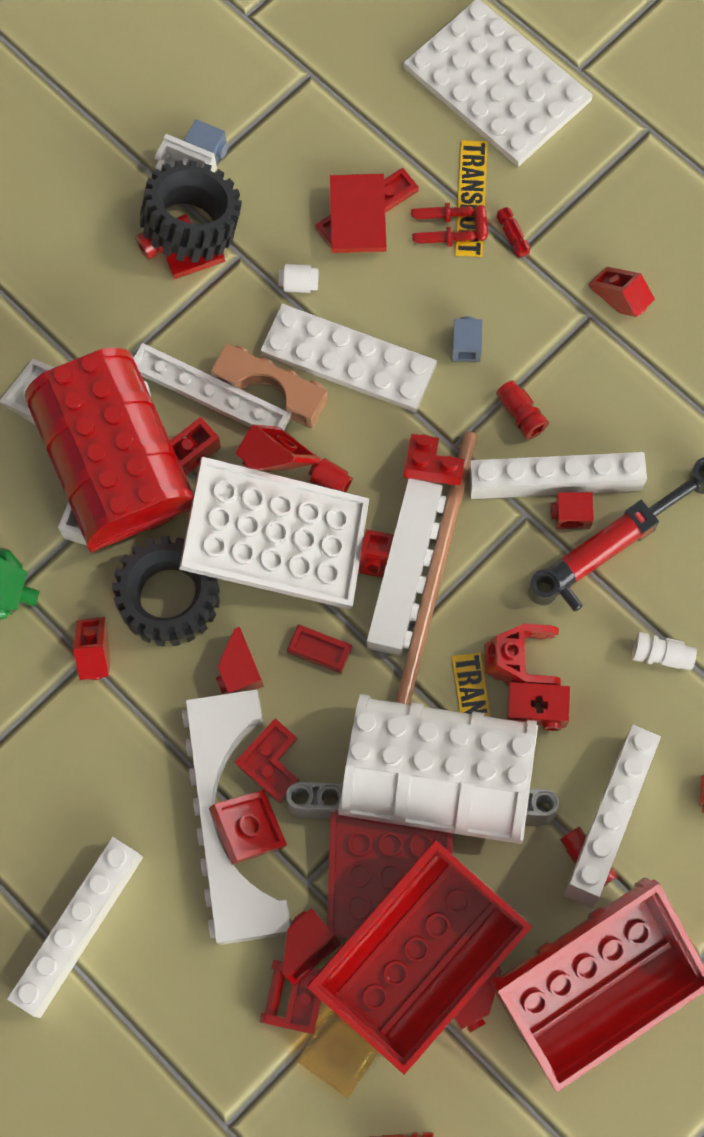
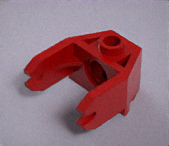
(506, 654)

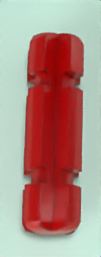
(513, 232)

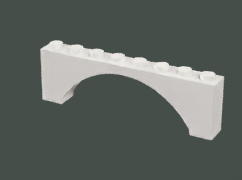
(237, 906)

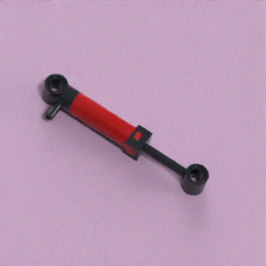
(634, 525)

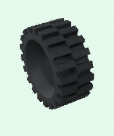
(196, 187)
(134, 576)

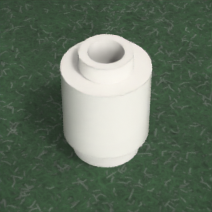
(299, 278)

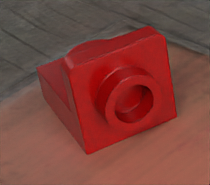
(375, 553)

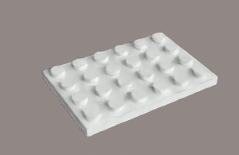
(497, 82)
(274, 533)

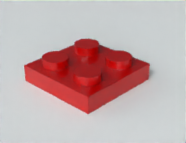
(247, 826)

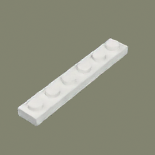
(208, 389)

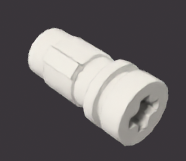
(666, 652)

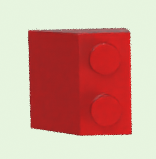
(273, 450)

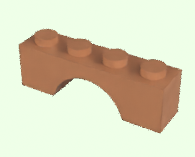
(241, 369)

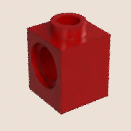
(573, 510)

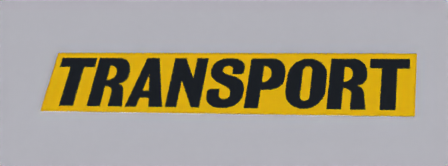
(471, 192)
(471, 683)

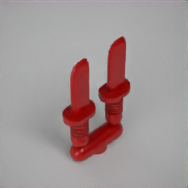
(448, 236)

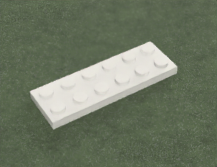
(348, 358)

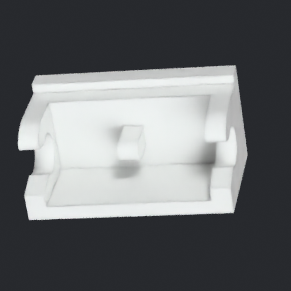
(174, 149)

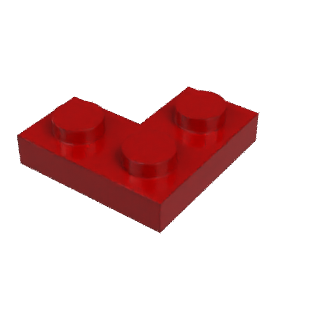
(426, 465)
(262, 759)

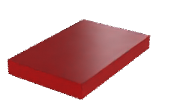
(358, 213)

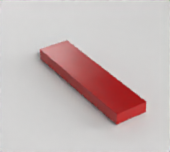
(398, 188)

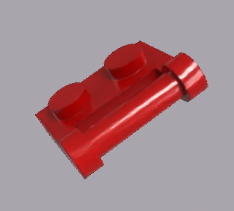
(302, 1005)

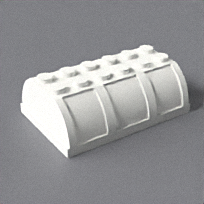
(439, 770)

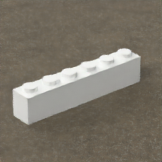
(557, 474)
(405, 567)
(612, 817)
(75, 928)

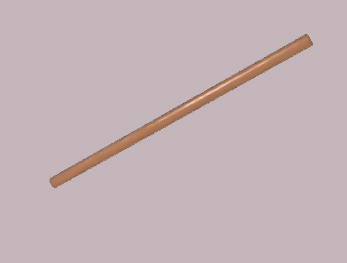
(435, 575)

